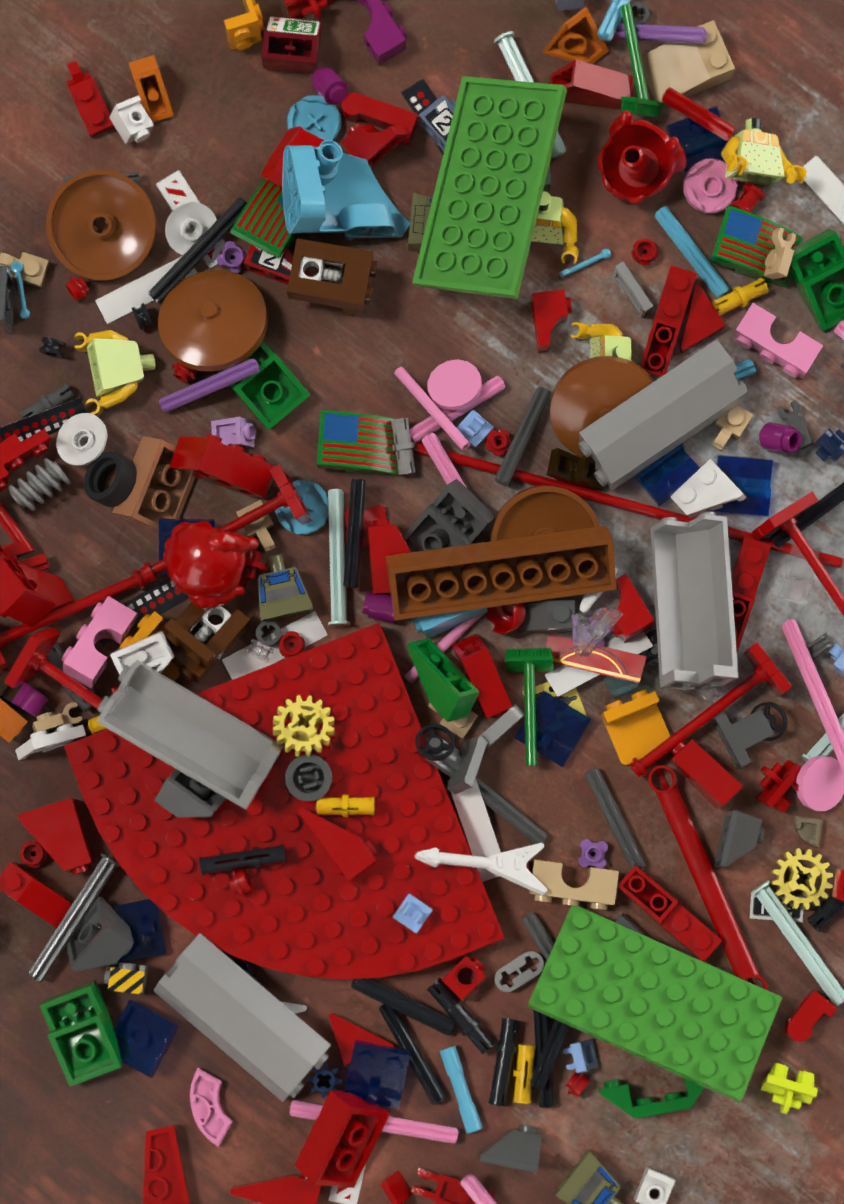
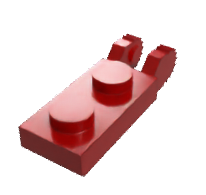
(447, 1191)

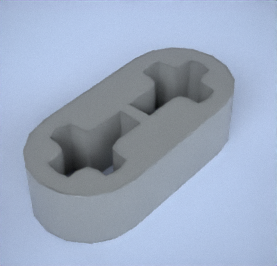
(502, 725)
(523, 977)

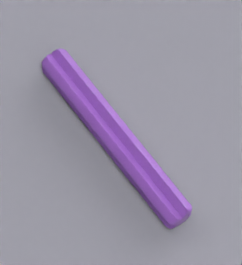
(663, 33)
(209, 385)

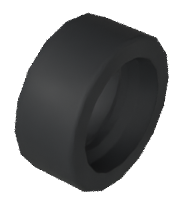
(120, 487)

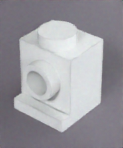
(131, 120)
(650, 1180)

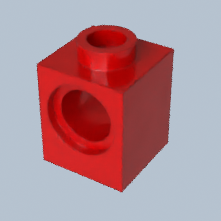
(453, 983)

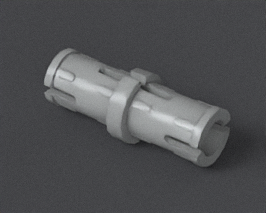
(403, 446)

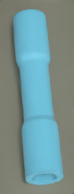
(466, 1105)

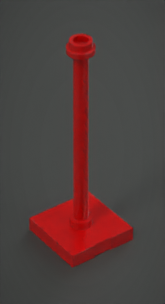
(286, 497)
(787, 521)
(72, 608)
(34, 658)
(764, 672)

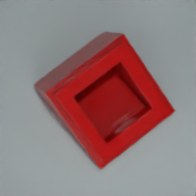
(396, 1188)

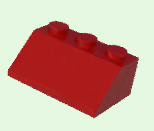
(341, 1140)

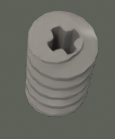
(38, 485)

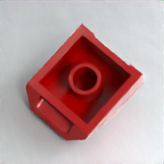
(294, 137)

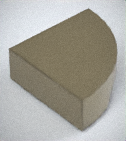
(808, 830)

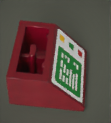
(291, 44)

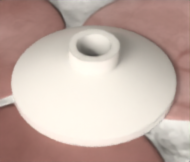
(192, 212)
(74, 434)

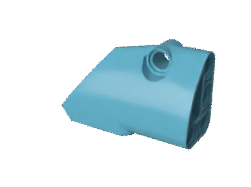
(335, 194)

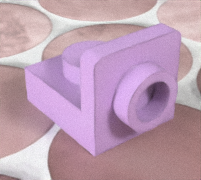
(235, 431)

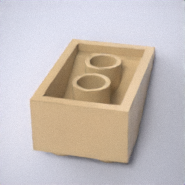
(688, 66)

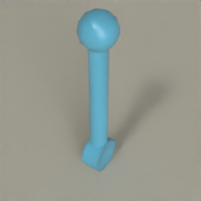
(605, 254)
(17, 267)

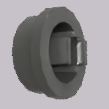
(308, 778)

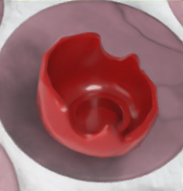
(506, 617)

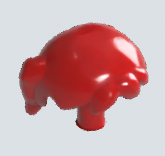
(638, 159)
(207, 562)

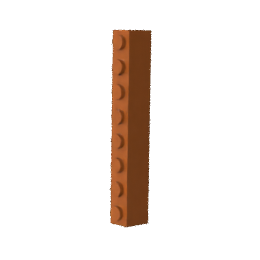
(501, 572)

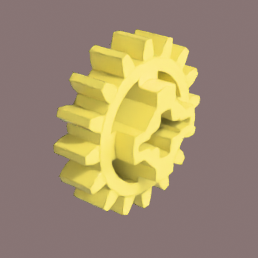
(298, 736)
(809, 890)

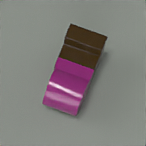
(23, 696)

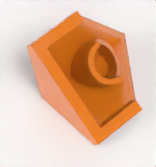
(577, 40)

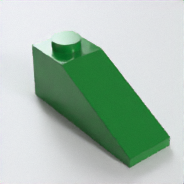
(443, 682)

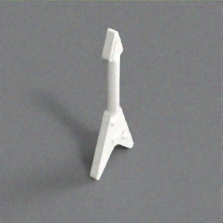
(507, 864)

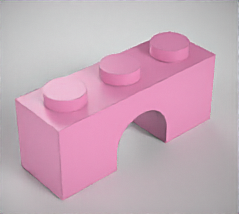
(793, 357)
(109, 621)

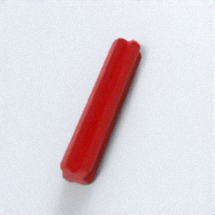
(698, 114)

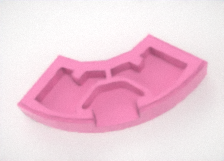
(207, 1107)

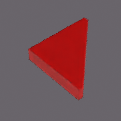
(701, 320)
(347, 1033)

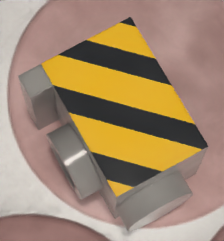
(126, 978)

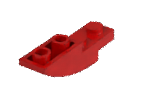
(667, 321)
(14, 453)
(745, 581)
(669, 914)

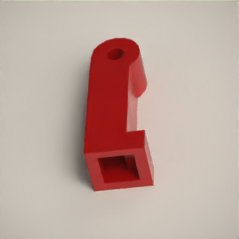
(378, 113)

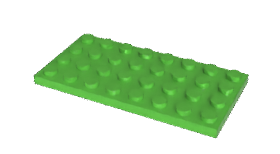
(489, 186)
(655, 1002)

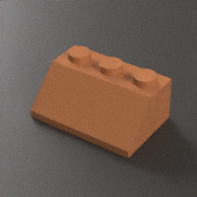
(158, 489)

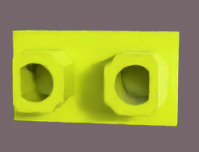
(789, 1092)

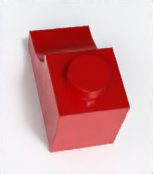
(372, 144)
(548, 312)
(635, 615)

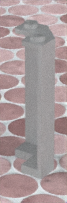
(662, 415)
(694, 602)
(189, 733)
(242, 1018)

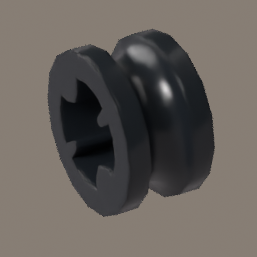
(142, 316)
(52, 347)

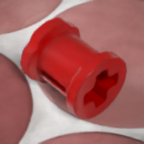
(749, 198)

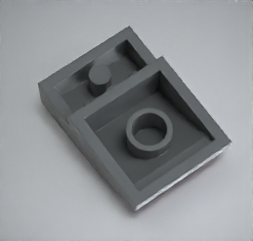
(449, 521)

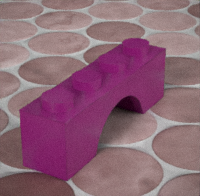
(383, 36)

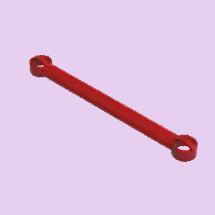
(705, 878)

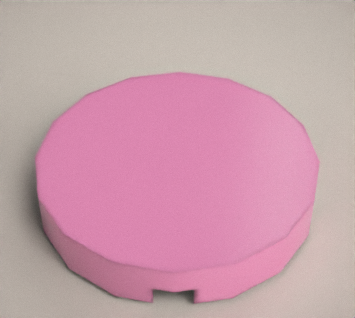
(707, 187)
(454, 385)
(820, 783)

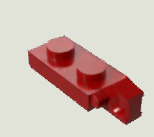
(88, 101)

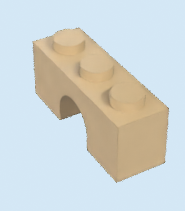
(598, 889)

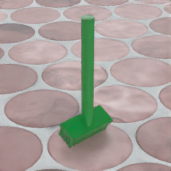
(642, 104)
(529, 662)

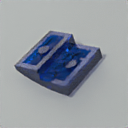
(696, 140)
(667, 474)
(753, 480)

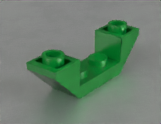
(619, 1095)

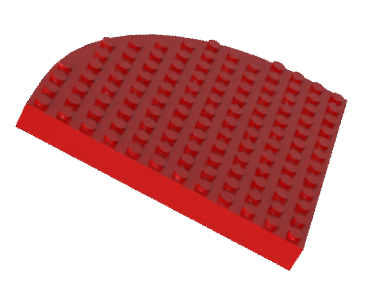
(305, 910)

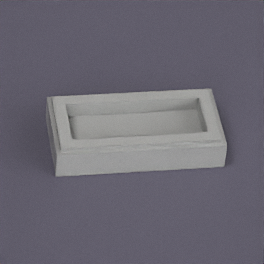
(632, 290)

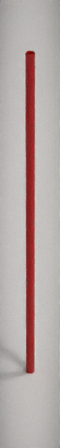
(610, 500)

